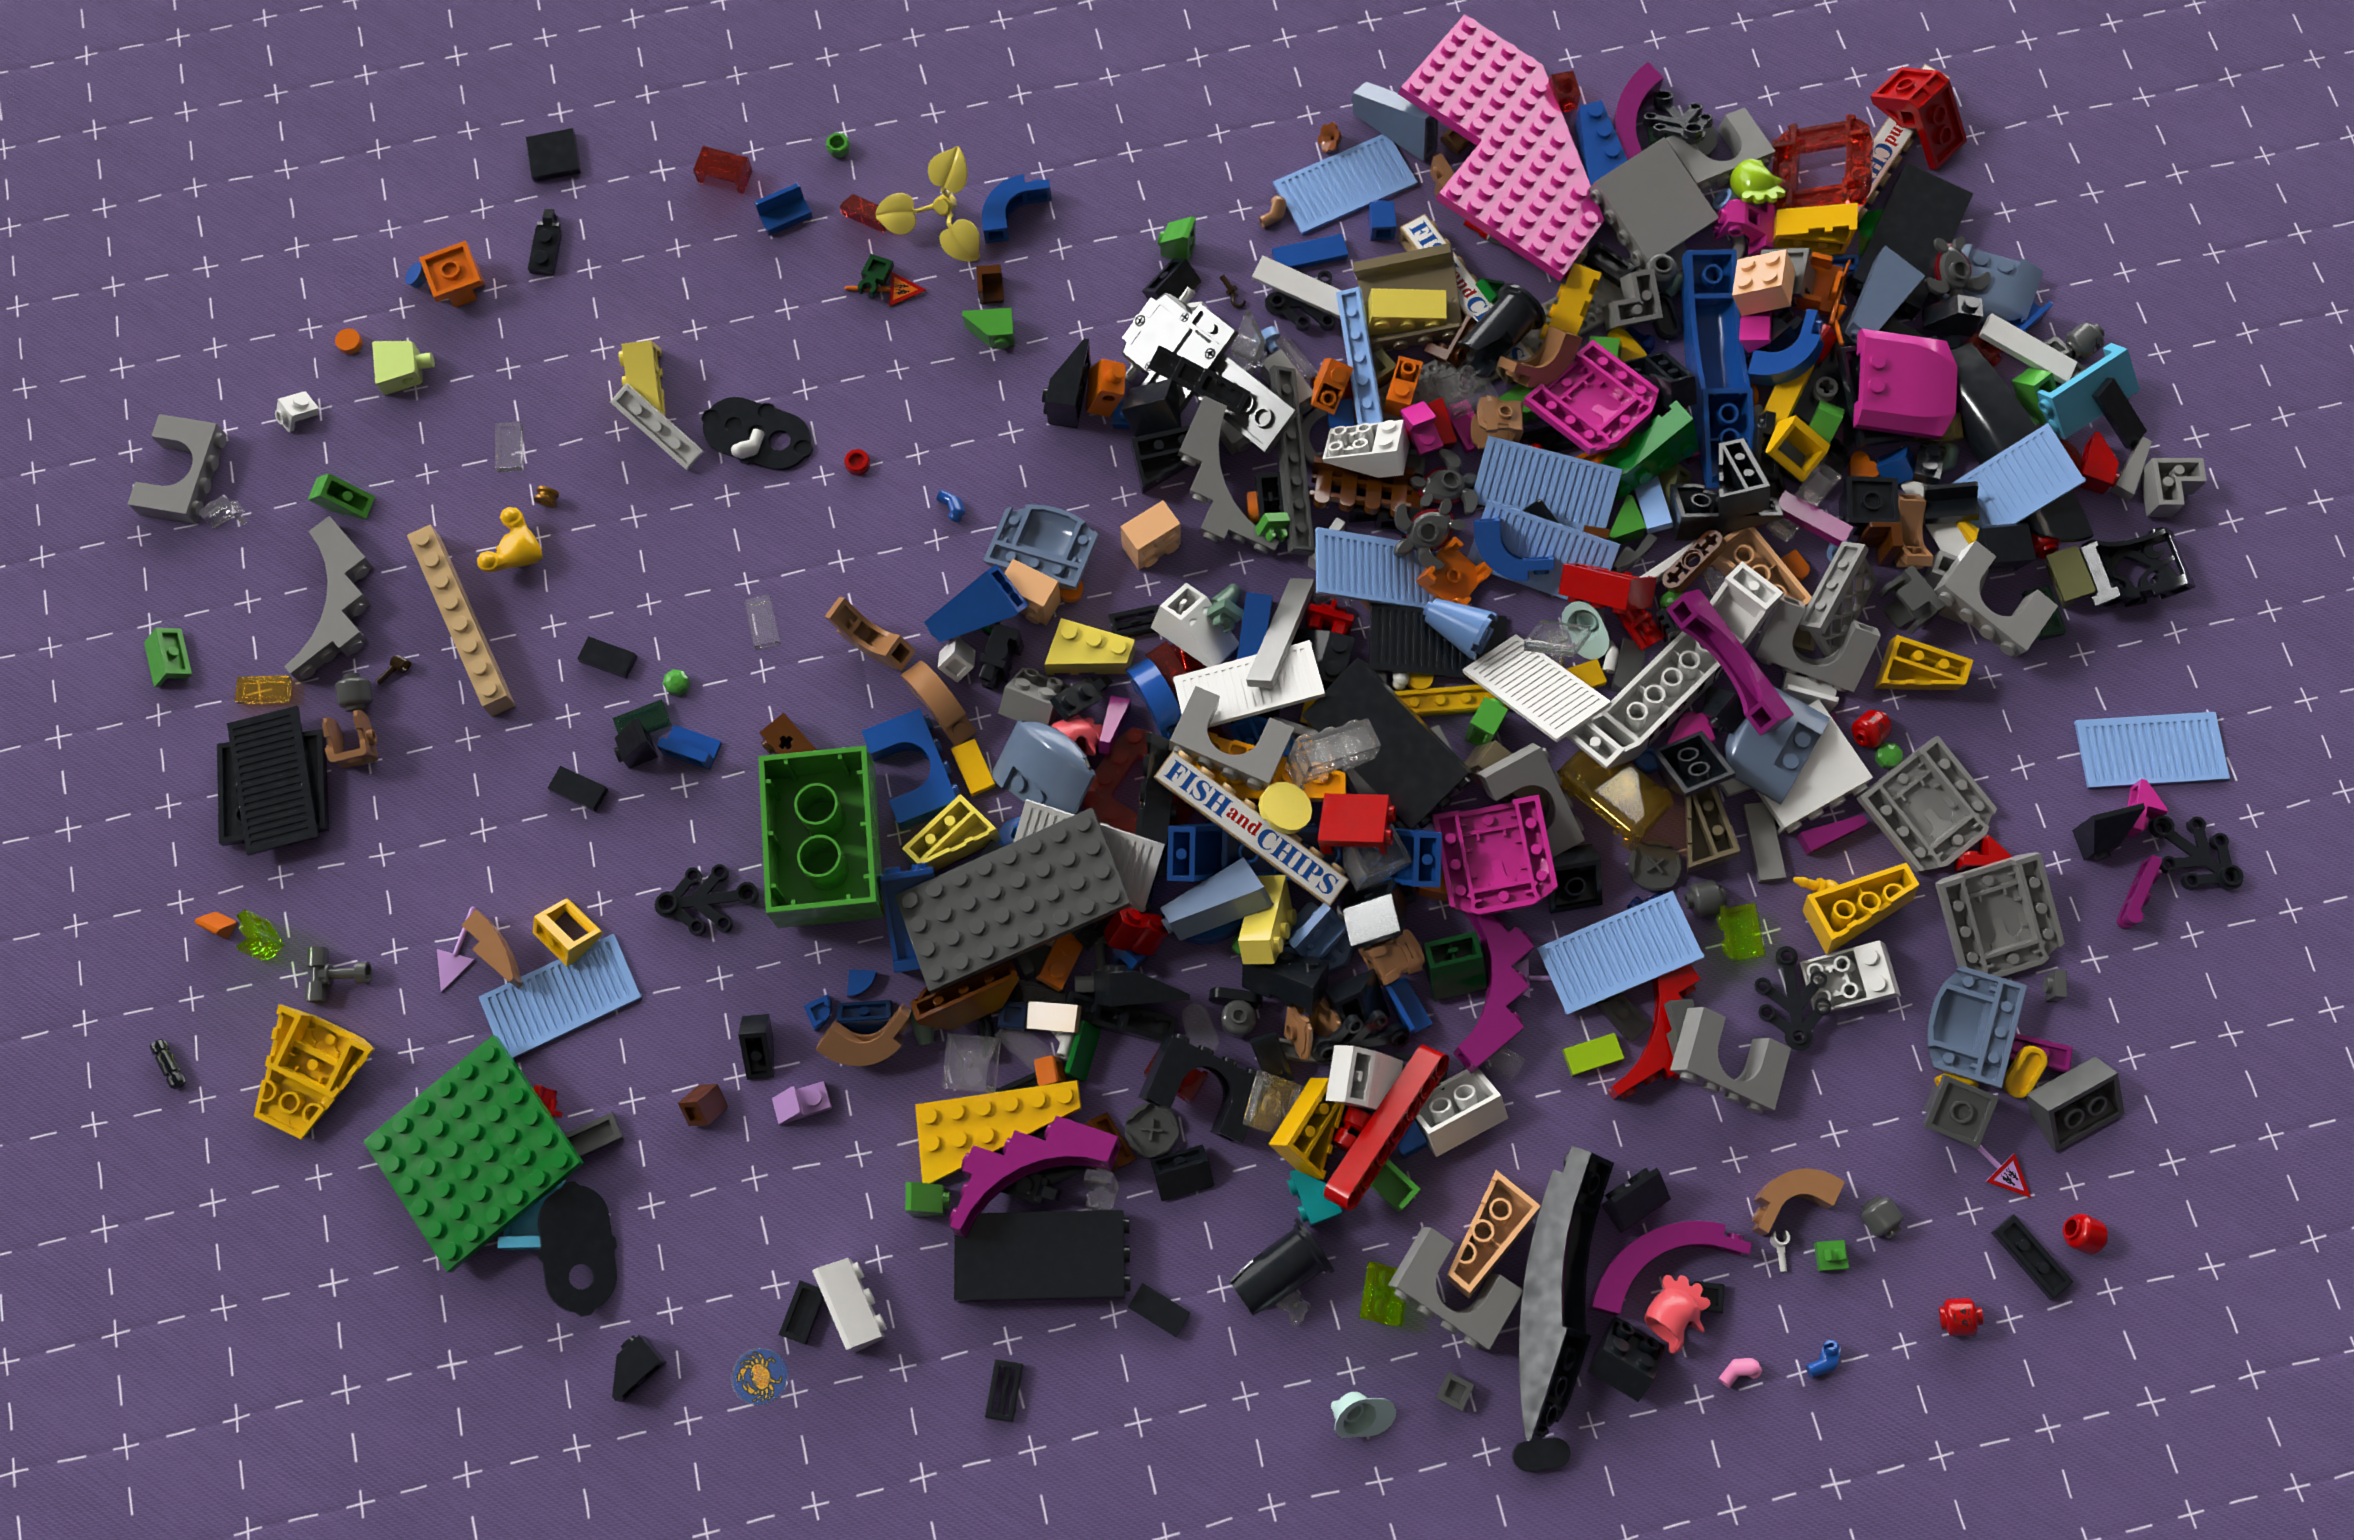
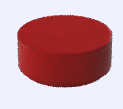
(857, 462)

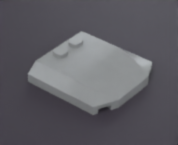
(1929, 807)
(2001, 915)

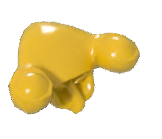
(515, 548)

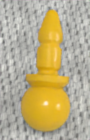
(1814, 885)

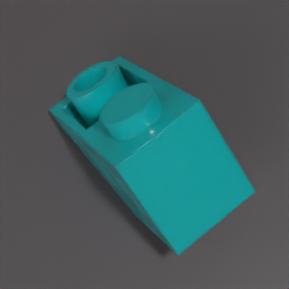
(1310, 1192)

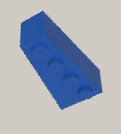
(1597, 141)

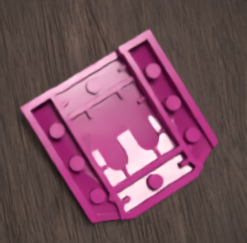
(1905, 384)
(1595, 400)
(1496, 857)

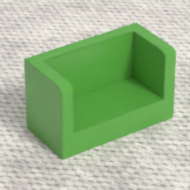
(1394, 1186)

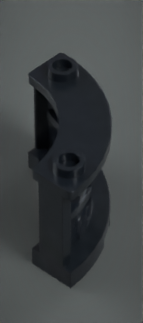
(2102, 569)

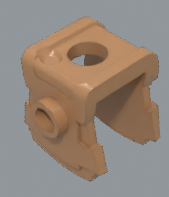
(1497, 419)
(335, 750)
(1394, 957)
(1300, 1028)

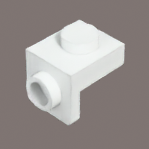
(295, 408)

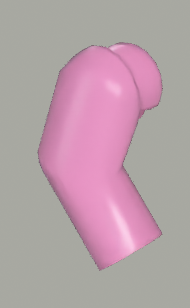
(1740, 1367)

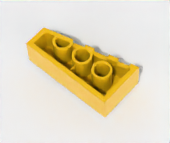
(1857, 905)

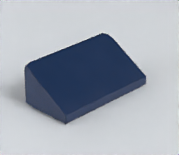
(864, 1016)

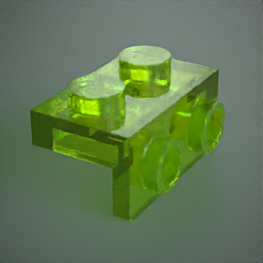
(1741, 932)

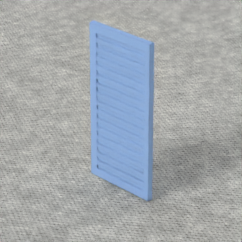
(1344, 183)
(2023, 478)
(1570, 487)
(1538, 537)
(1367, 569)
(2152, 749)
(1620, 952)
(560, 998)

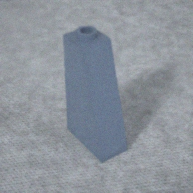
(1396, 119)
(1884, 291)
(1216, 901)

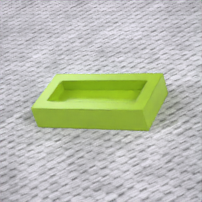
(1593, 1054)

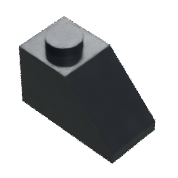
(1954, 315)
(1723, 709)
(635, 745)
(757, 1046)
(634, 1366)

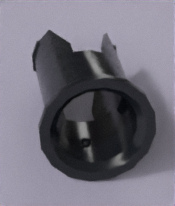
(1503, 327)
(1280, 1269)

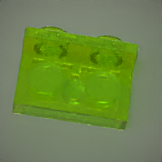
(261, 936)
(1378, 1299)

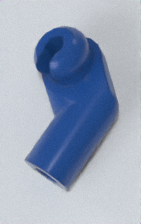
(954, 503)
(1827, 1361)

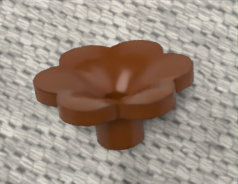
(1329, 137)

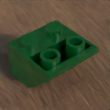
(1454, 966)

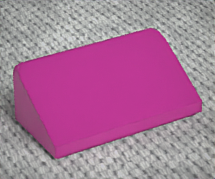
(1755, 330)

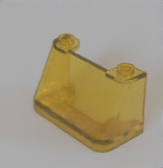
(1618, 795)

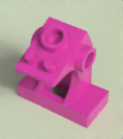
(1734, 221)

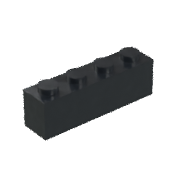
(1155, 799)

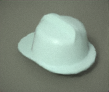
(1585, 614)
(1362, 1415)

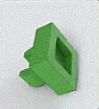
(1273, 525)
(1831, 1255)

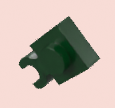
(875, 272)

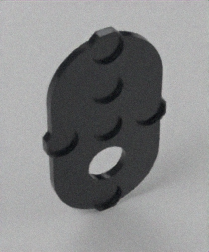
(736, 417)
(573, 1232)

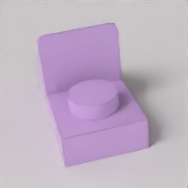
(801, 1102)

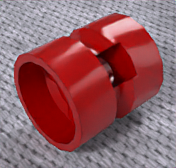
(1353, 1120)

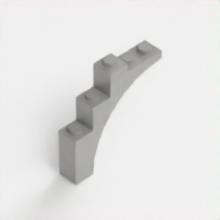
(1202, 448)
(343, 602)

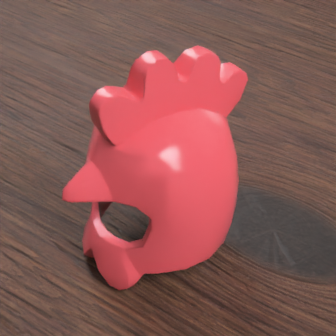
(1082, 732)
(1675, 1309)

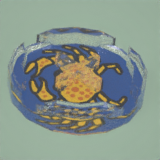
(759, 1376)

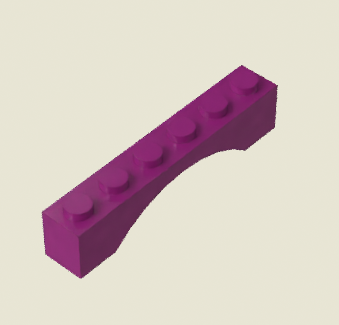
(1758, 697)

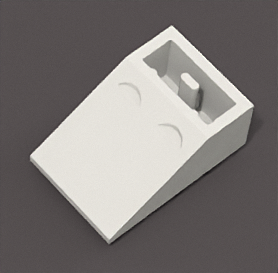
(1369, 448)
(1186, 624)
(1853, 976)
(1361, 1076)

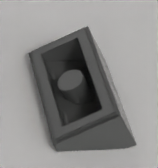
(1628, 665)

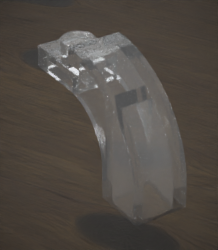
(1814, 491)

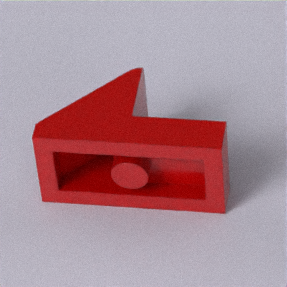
(1988, 853)

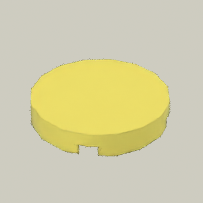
(1285, 807)

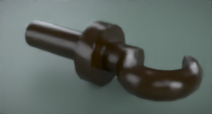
(1231, 290)

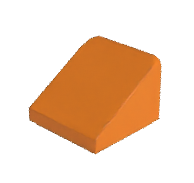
(217, 924)
(1049, 1070)

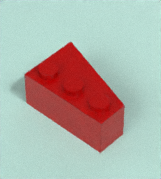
(1606, 587)

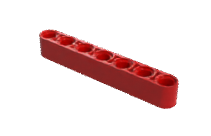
(1386, 1127)

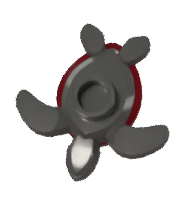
(1954, 270)
(1447, 483)
(1426, 532)

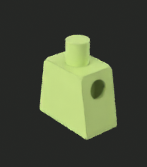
(399, 365)

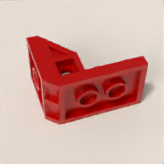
(1926, 103)

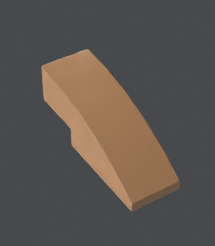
(493, 947)

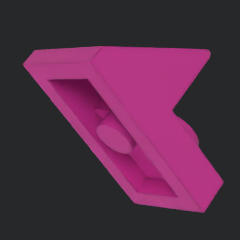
(1421, 428)
(2143, 793)

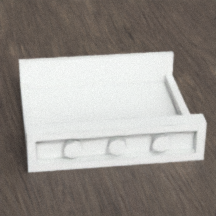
(1824, 781)

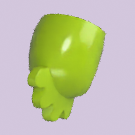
(1755, 183)

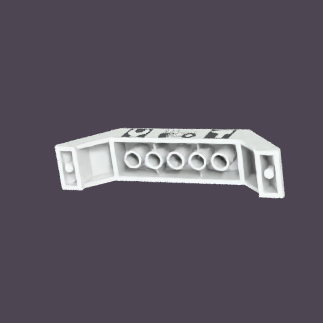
(1675, 676)

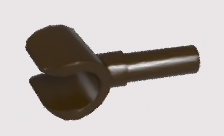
(396, 663)

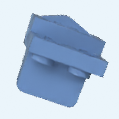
(1321, 935)

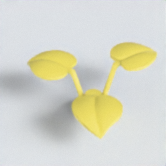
(950, 172)

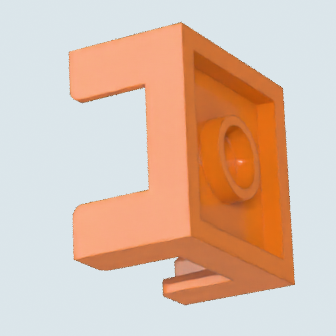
(1456, 578)

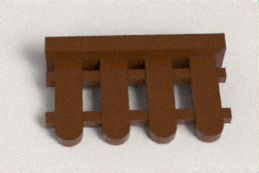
(1326, 475)

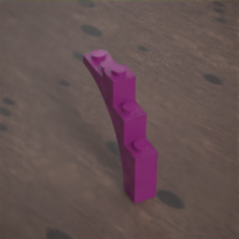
(1505, 985)
(1023, 1155)

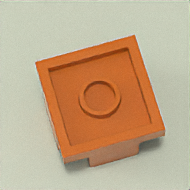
(452, 274)
(1825, 285)

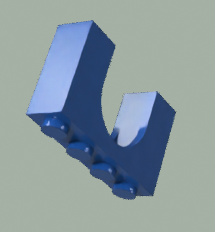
(912, 733)

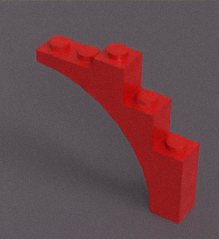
(1657, 1053)

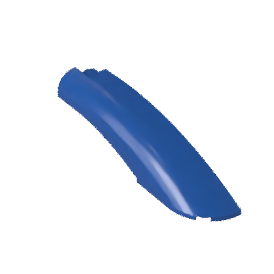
(1715, 355)

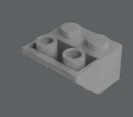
(1029, 695)

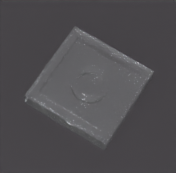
(1270, 1102)

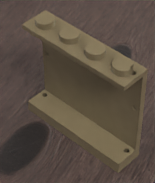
(1417, 269)

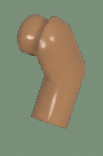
(1276, 212)

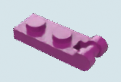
(2139, 892)

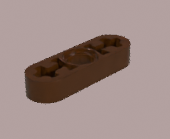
(1675, 570)

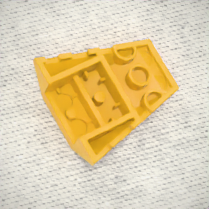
(306, 1070)

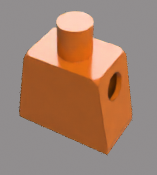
(1107, 380)

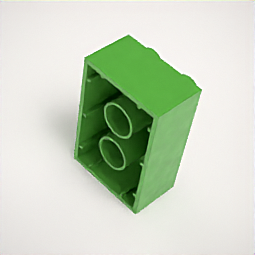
(820, 837)

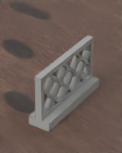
(1829, 597)

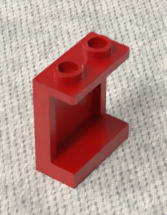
(1356, 821)

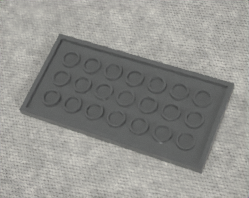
(1012, 900)

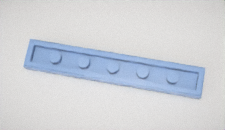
(1359, 356)

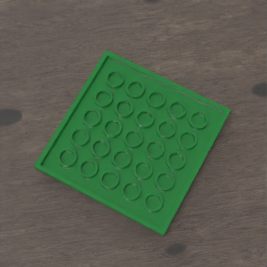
(473, 1153)

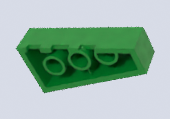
(1655, 450)

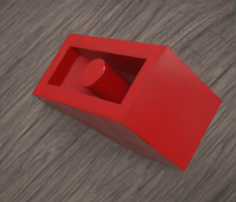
(2098, 465)

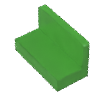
(167, 655)

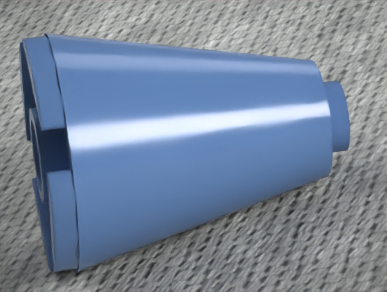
(1461, 624)

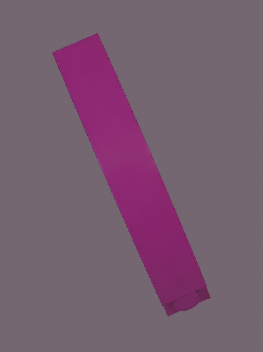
(1634, 96)
(1626, 1264)

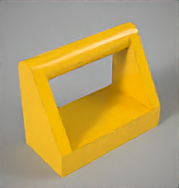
(1803, 439)
(557, 940)

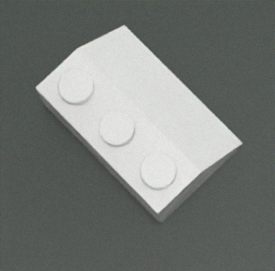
(1460, 1111)
(850, 1304)

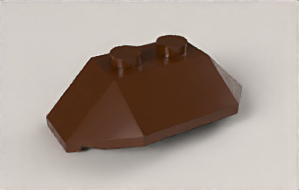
(966, 999)

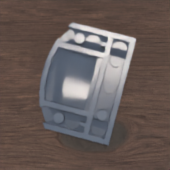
(2010, 285)
(1044, 540)
(1776, 758)
(1043, 767)
(1974, 1025)

